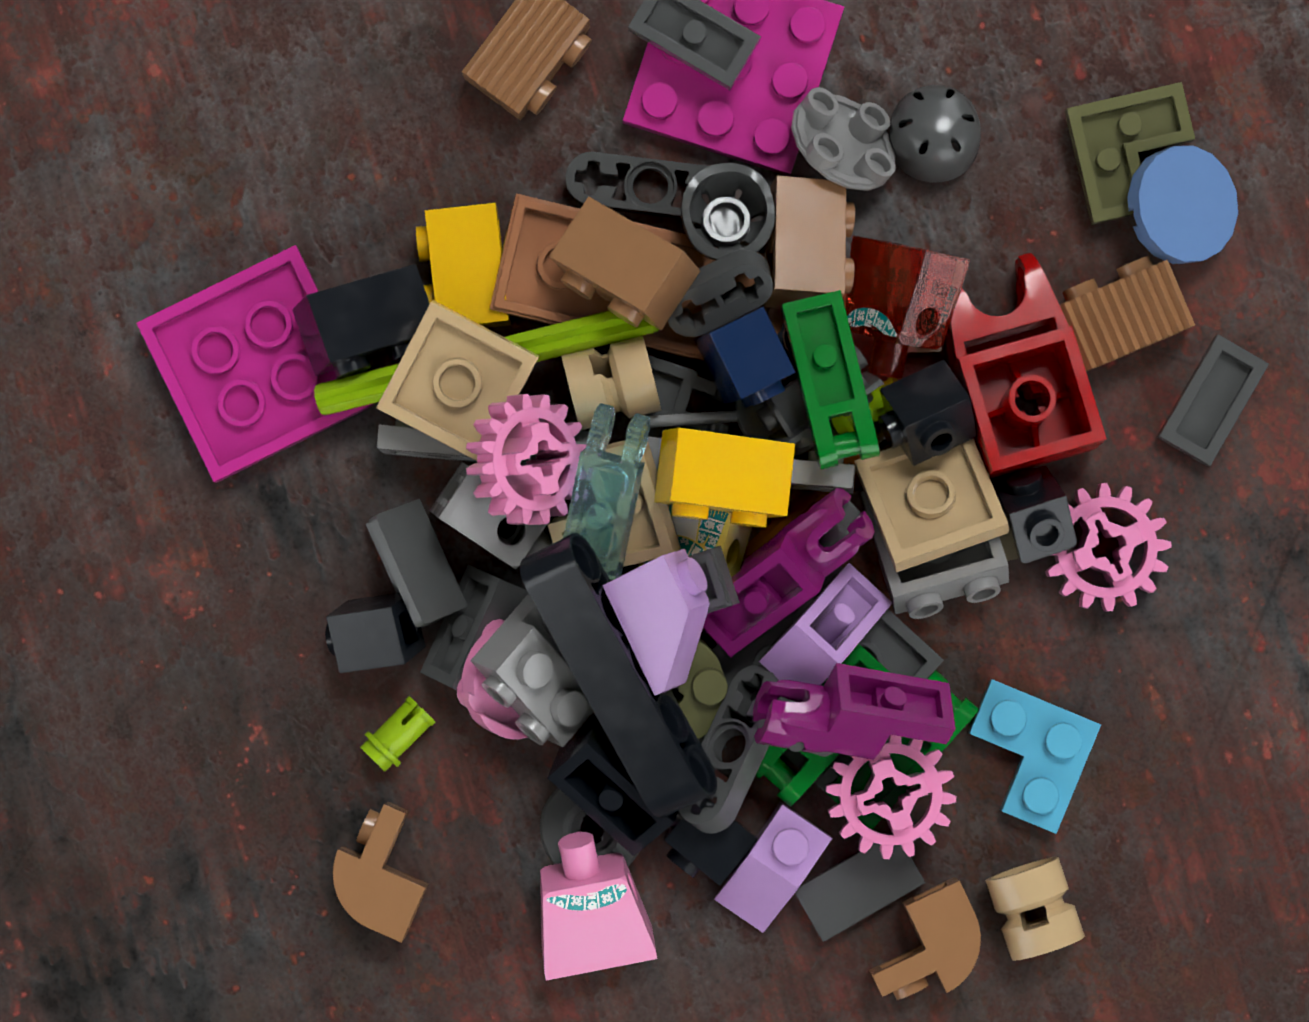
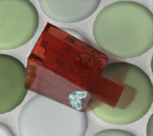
(901, 299)

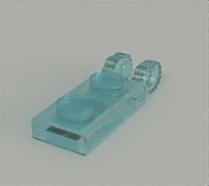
(608, 488)

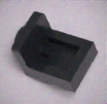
(1036, 513)

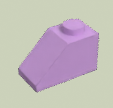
(662, 616)
(827, 629)
(773, 867)

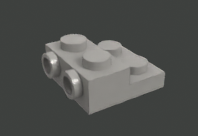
(922, 588)
(532, 677)

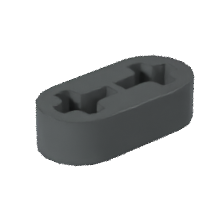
(720, 294)

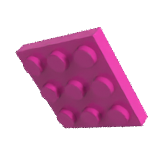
(757, 113)
(242, 365)

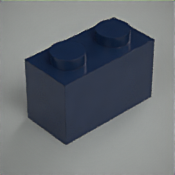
(746, 359)

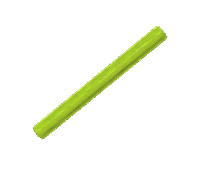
(546, 342)

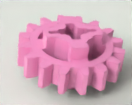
(515, 431)
(1119, 572)
(899, 818)

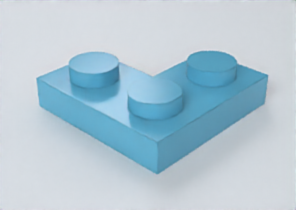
(1051, 746)

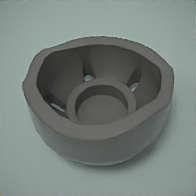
(935, 124)
(726, 220)

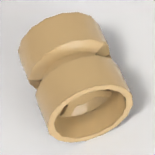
(615, 379)
(1029, 888)

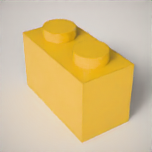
(464, 260)
(724, 474)

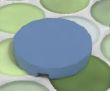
(1183, 204)

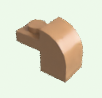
(371, 889)
(948, 941)

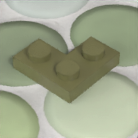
(1113, 133)

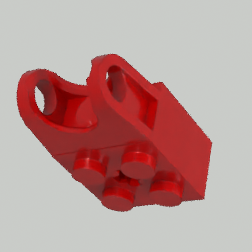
(1028, 354)

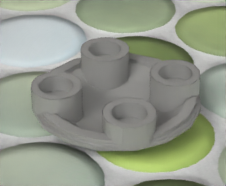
(844, 139)

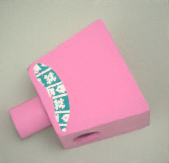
(591, 912)

